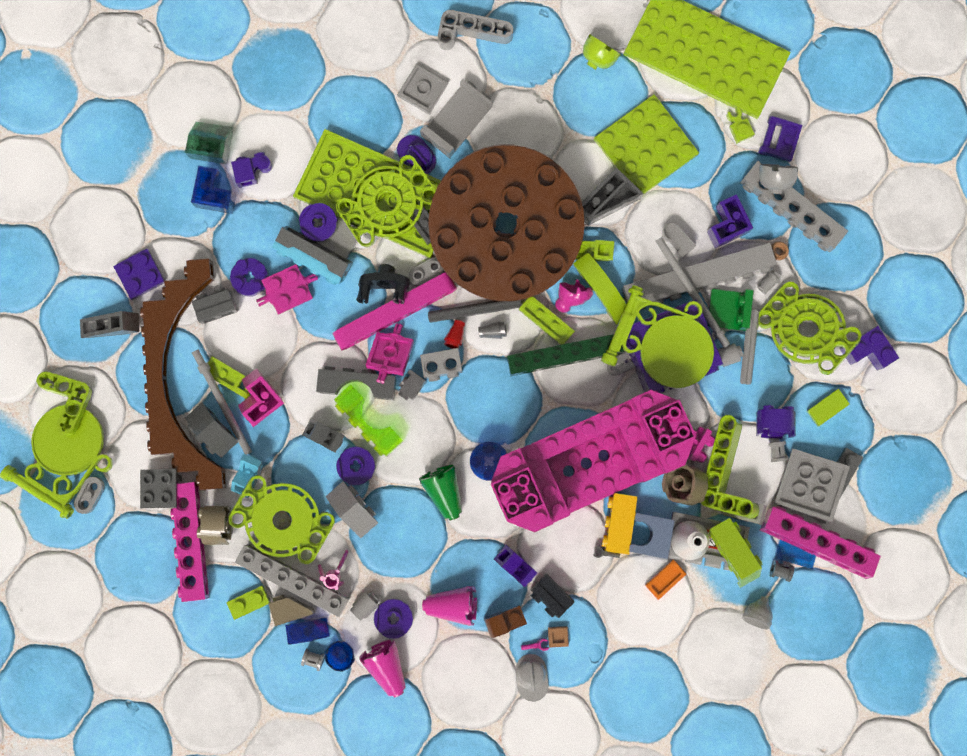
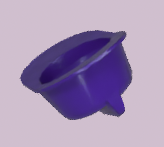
(416, 147)

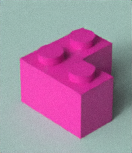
(263, 398)

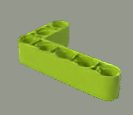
(724, 471)

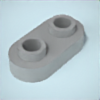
(426, 272)
(88, 494)

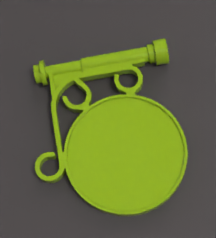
(673, 349)
(62, 457)

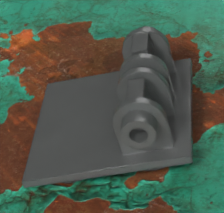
(159, 488)

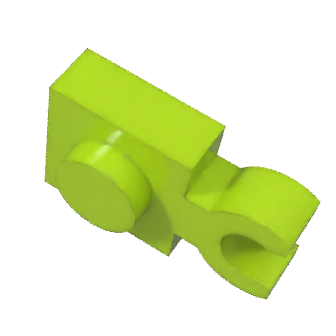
(740, 128)

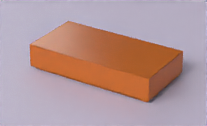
(665, 579)

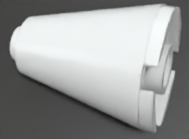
(683, 540)

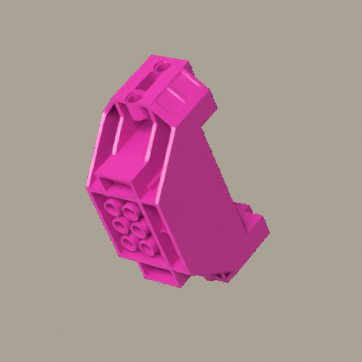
(642, 442)

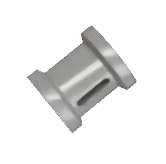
(778, 451)
(312, 659)

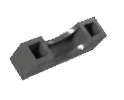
(331, 381)

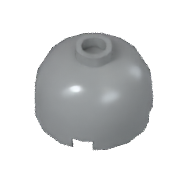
(777, 177)

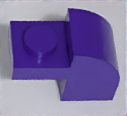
(515, 566)

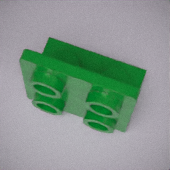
(731, 308)

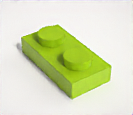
(248, 602)

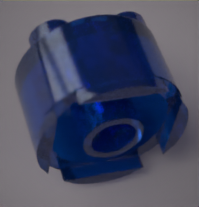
(477, 459)

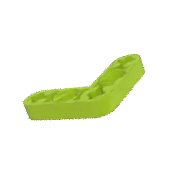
(71, 393)

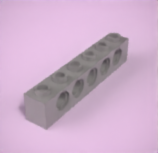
(804, 207)
(292, 580)

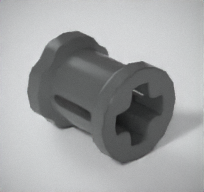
(782, 571)

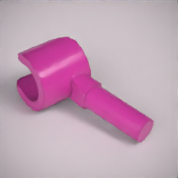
(535, 645)

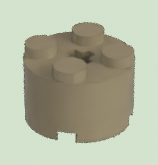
(685, 485)
(215, 525)

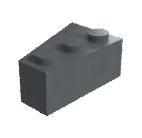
(610, 196)

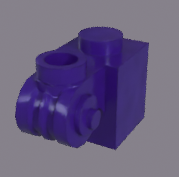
(245, 168)

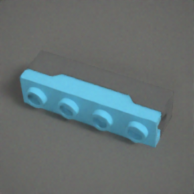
(312, 255)

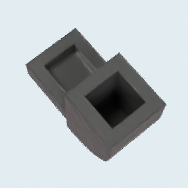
(323, 435)

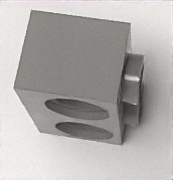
(440, 359)

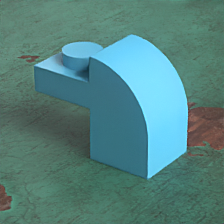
(248, 467)

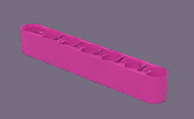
(392, 313)

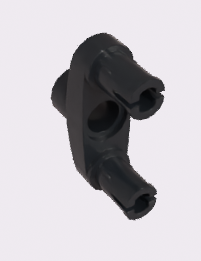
(383, 279)

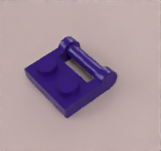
(786, 140)

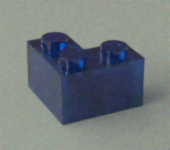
(208, 194)

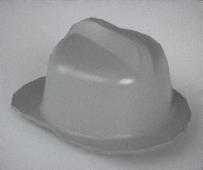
(531, 677)

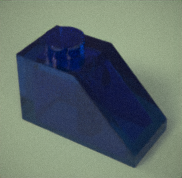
(307, 630)

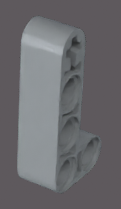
(475, 31)

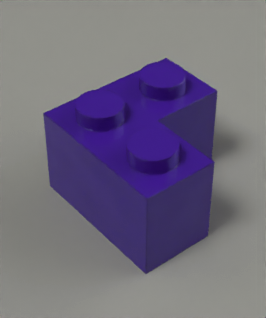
(734, 222)
(875, 347)

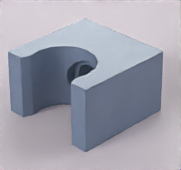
(659, 539)

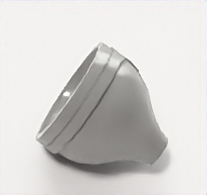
(759, 614)

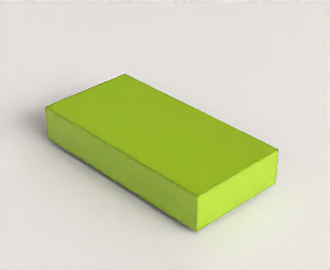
(828, 407)

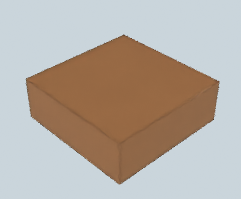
(558, 636)

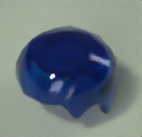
(339, 656)

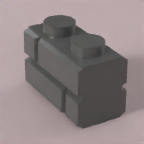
(214, 305)

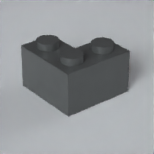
(210, 430)

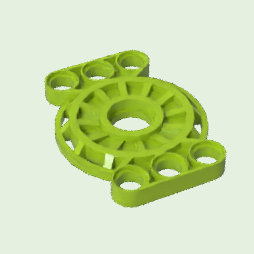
(367, 203)
(823, 342)
(266, 505)

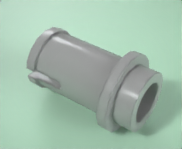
(772, 278)

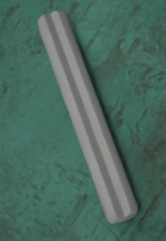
(749, 349)

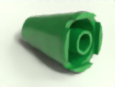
(443, 490)

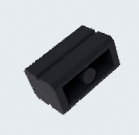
(552, 596)

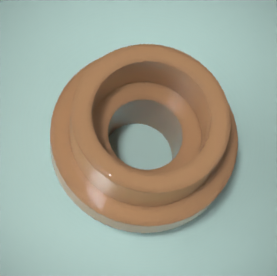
(784, 248)

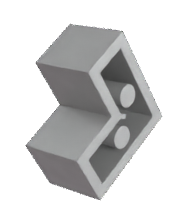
(352, 509)

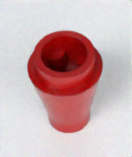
(455, 335)

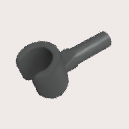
(606, 553)

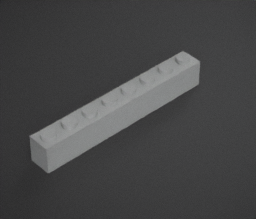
(707, 274)

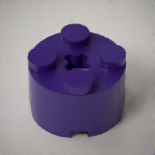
(776, 423)

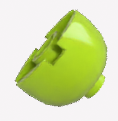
(599, 53)

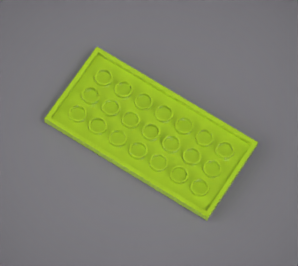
(707, 54)
(336, 170)

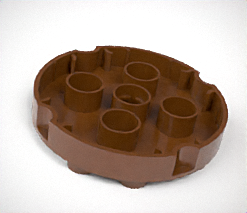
(513, 182)

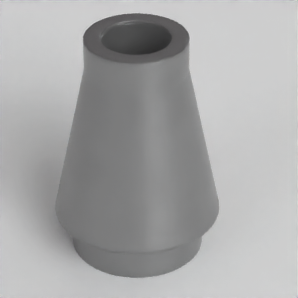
(494, 330)

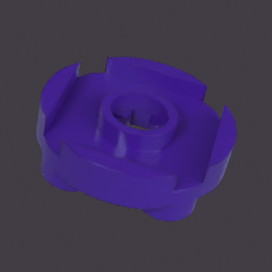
(316, 211)
(244, 267)
(347, 459)
(385, 626)

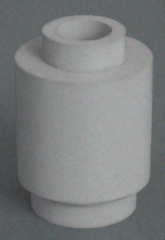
(730, 354)
(365, 605)

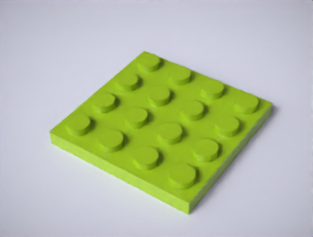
(646, 145)

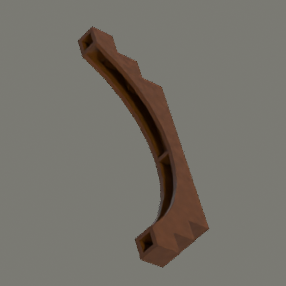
(160, 323)

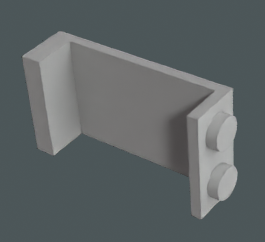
(457, 118)

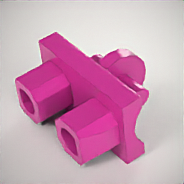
(703, 437)

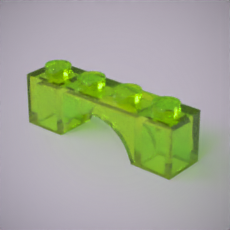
(351, 403)

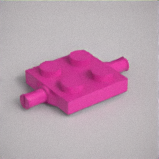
(286, 289)
(389, 353)

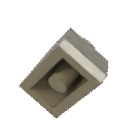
(288, 609)

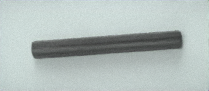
(471, 310)

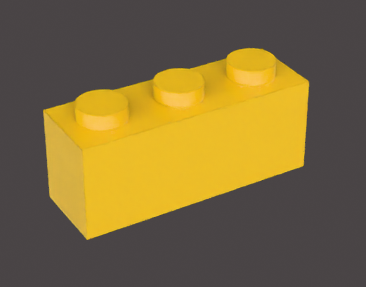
(619, 523)

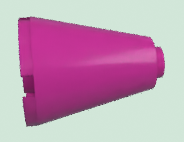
(453, 605)
(385, 667)

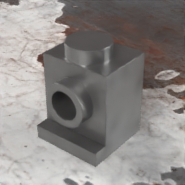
(411, 386)

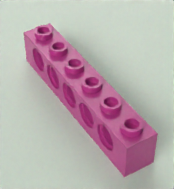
(196, 550)
(867, 557)

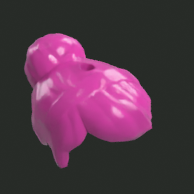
(572, 296)

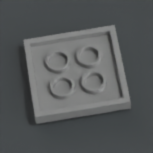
(812, 485)

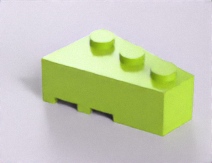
(736, 551)

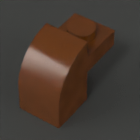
(506, 621)

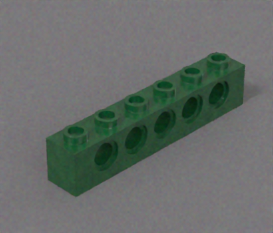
(559, 355)

